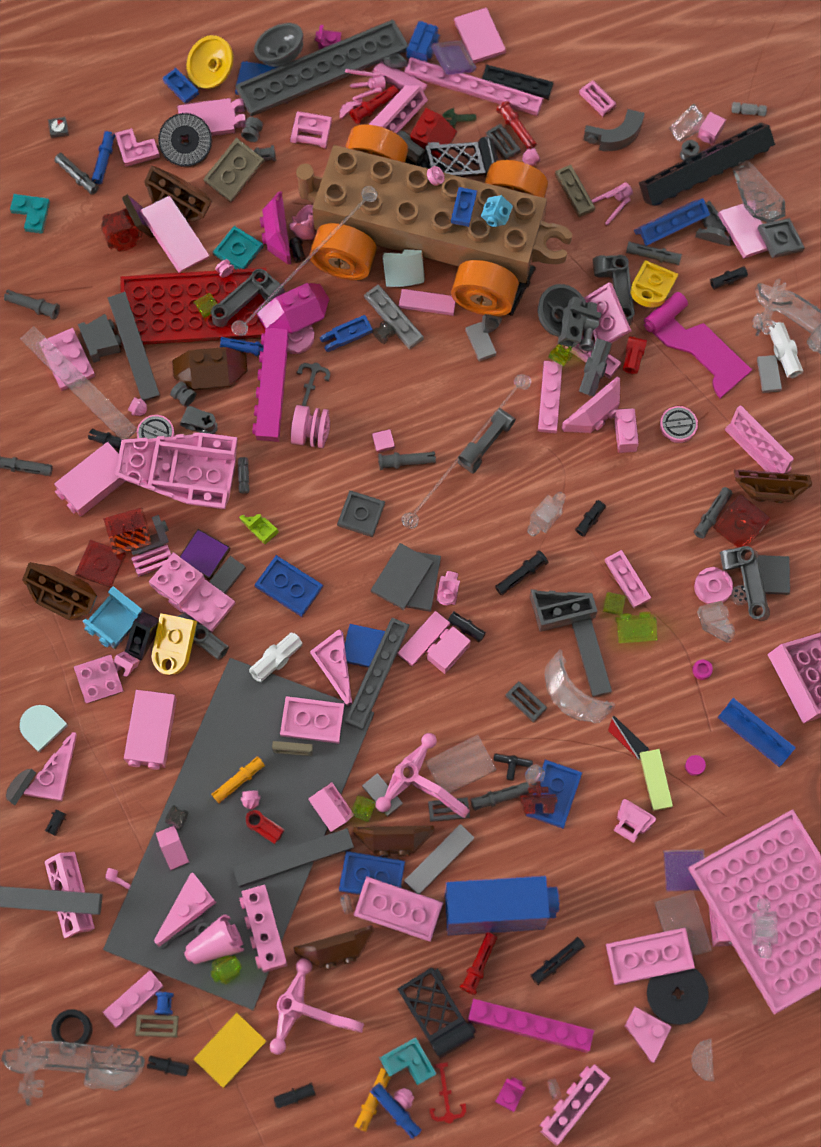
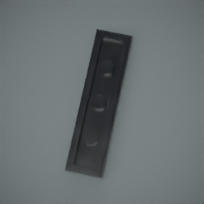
(518, 81)

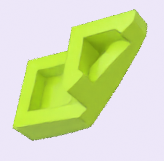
(260, 527)

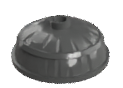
(279, 44)
(553, 302)

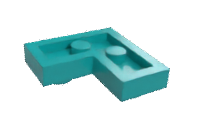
(35, 209)
(410, 1056)

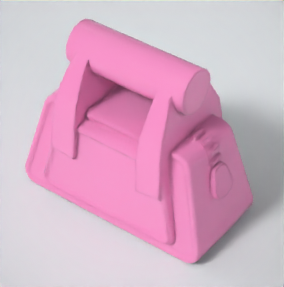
(635, 818)

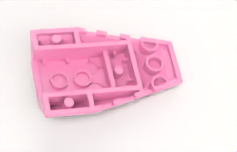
(183, 467)

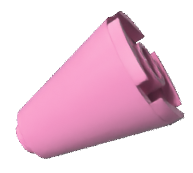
(215, 942)

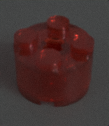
(120, 230)

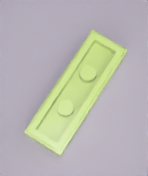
(656, 780)

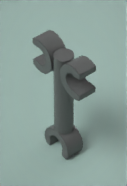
(198, 923)

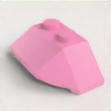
(596, 410)

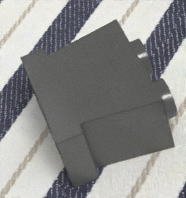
(100, 337)

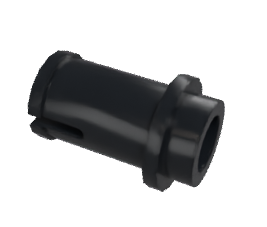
(296, 246)
(55, 822)

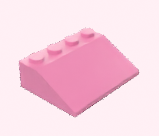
(800, 672)

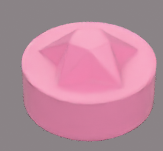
(435, 175)

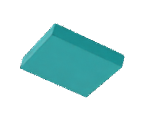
(238, 248)

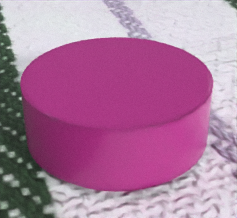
(702, 669)
(695, 765)

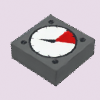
(58, 127)

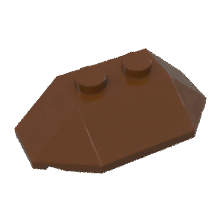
(189, 199)
(210, 367)
(772, 485)
(59, 590)
(393, 839)
(337, 948)

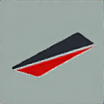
(626, 737)

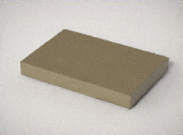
(234, 170)

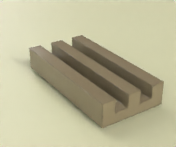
(292, 748)
(174, 1026)

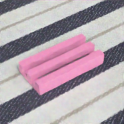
(595, 101)
(149, 561)

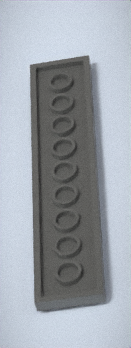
(321, 68)

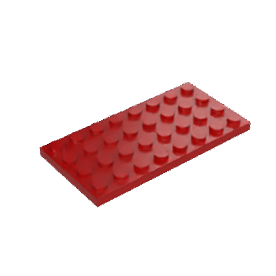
(167, 311)

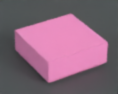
(383, 441)

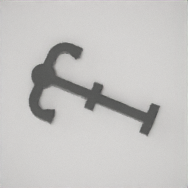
(315, 368)

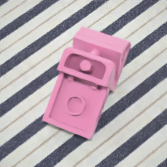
(191, 592)

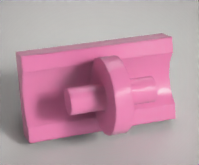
(448, 589)

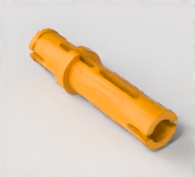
(238, 779)
(371, 1103)

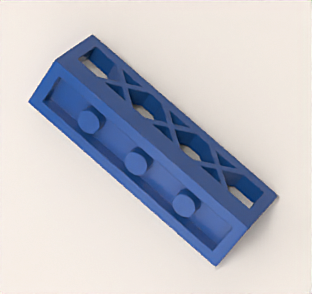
(673, 221)
(756, 732)

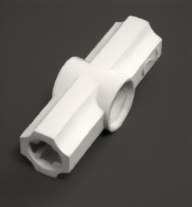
(785, 350)
(275, 657)

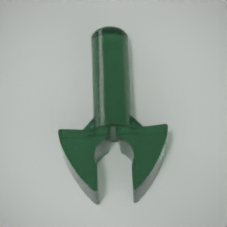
(458, 118)

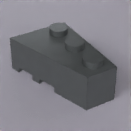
(561, 609)

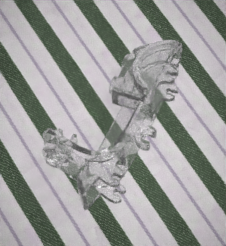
(791, 305)
(102, 1065)

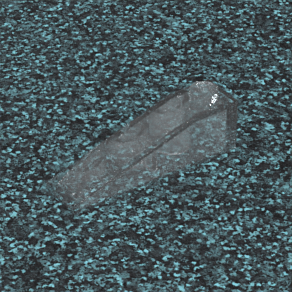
(758, 194)

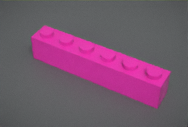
(271, 384)
(531, 1026)

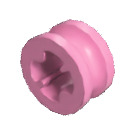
(224, 268)

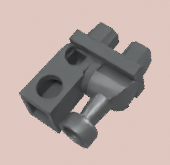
(578, 319)

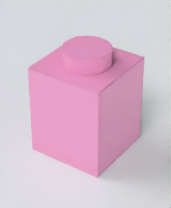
(711, 128)

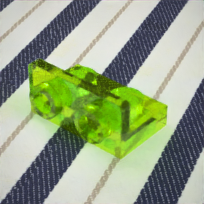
(636, 628)

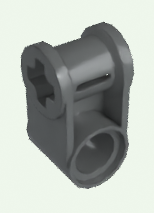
(199, 421)

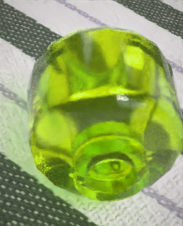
(225, 969)

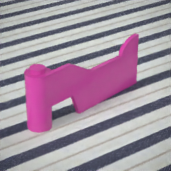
(699, 342)

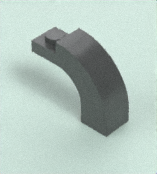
(619, 137)

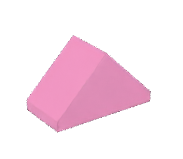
(172, 847)

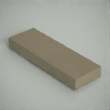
(574, 190)

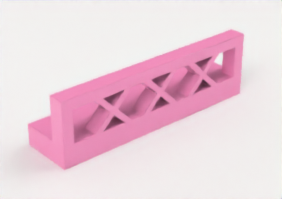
(70, 877)

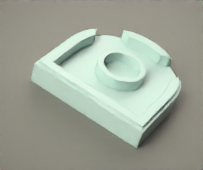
(41, 725)

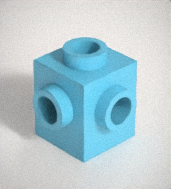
(496, 211)

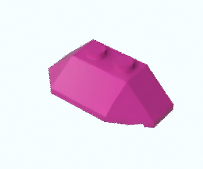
(275, 228)
(295, 308)

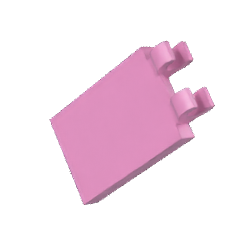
(217, 114)

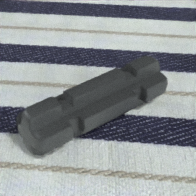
(243, 475)

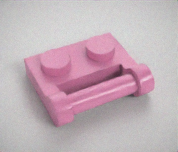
(311, 124)

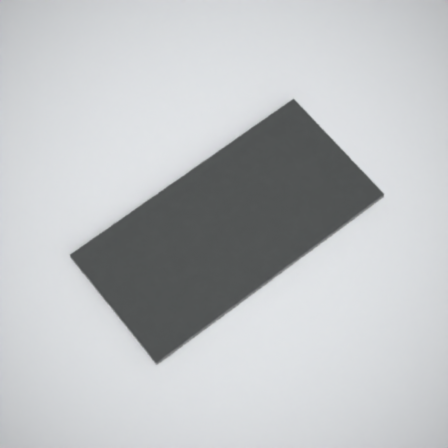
(235, 730)

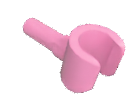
(111, 876)

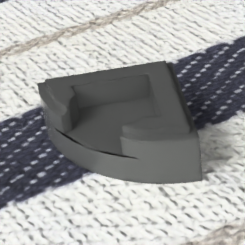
(395, 61)
(490, 323)

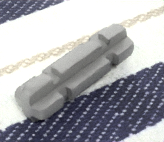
(750, 109)

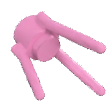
(376, 83)
(620, 193)

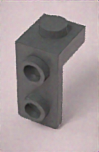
(157, 539)

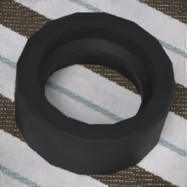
(55, 1028)

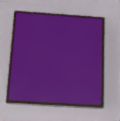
(134, 208)
(205, 553)

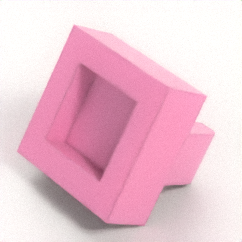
(127, 661)

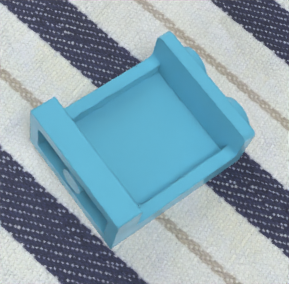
(113, 619)

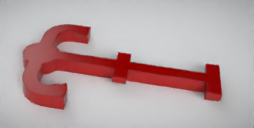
(448, 1117)

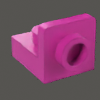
(326, 38)
(510, 1094)

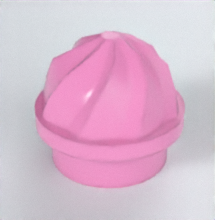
(531, 157)
(137, 407)
(250, 799)
(404, 1098)

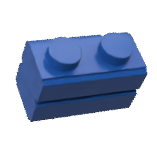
(422, 40)

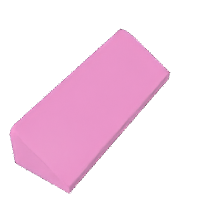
(397, 78)

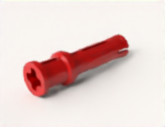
(367, 108)
(512, 119)
(475, 973)

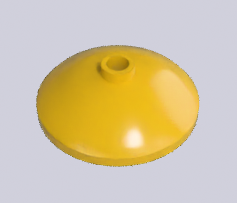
(203, 59)

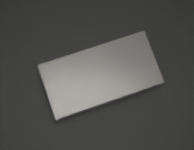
(480, 341)
(769, 374)
(377, 788)

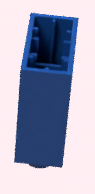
(499, 905)

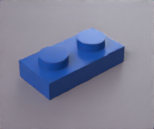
(180, 85)
(463, 206)

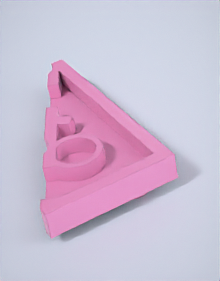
(332, 660)
(52, 780)
(188, 906)

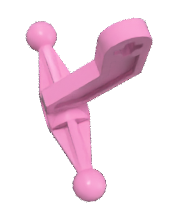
(414, 763)
(292, 1006)

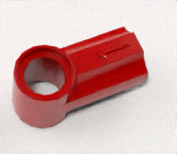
(635, 350)
(265, 828)

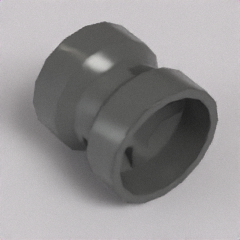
(252, 129)
(183, 394)

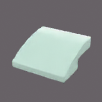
(403, 268)

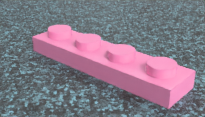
(550, 397)

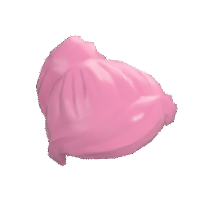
(304, 224)

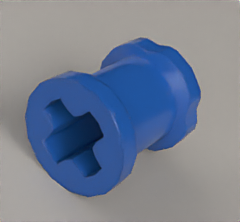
(164, 1003)

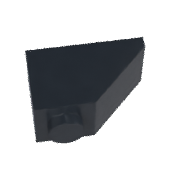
(141, 635)

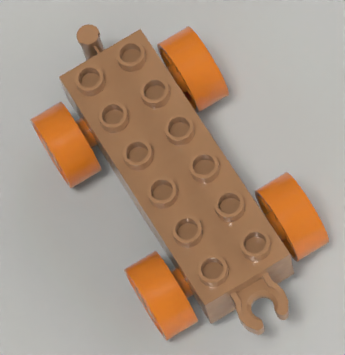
(418, 217)

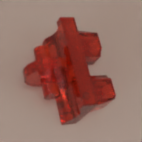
(548, 800)

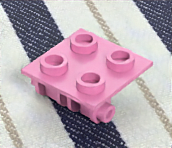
(98, 678)

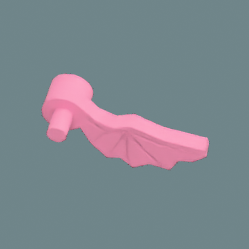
(348, 106)

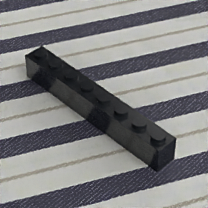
(707, 164)

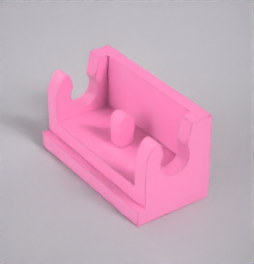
(331, 807)

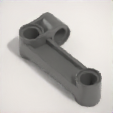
(606, 267)
(244, 294)
(472, 454)
(751, 577)

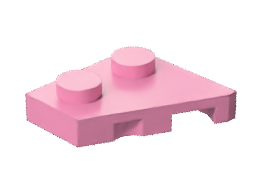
(648, 1032)

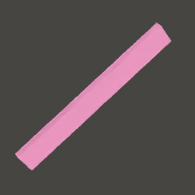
(474, 86)

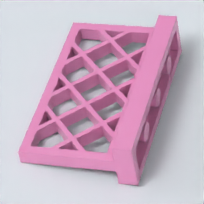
(758, 443)

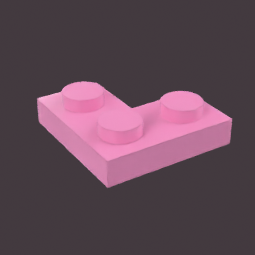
(135, 152)

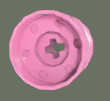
(310, 426)

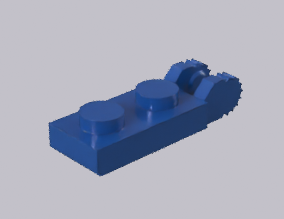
(347, 333)

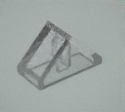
(687, 123)

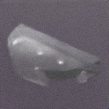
(702, 1060)

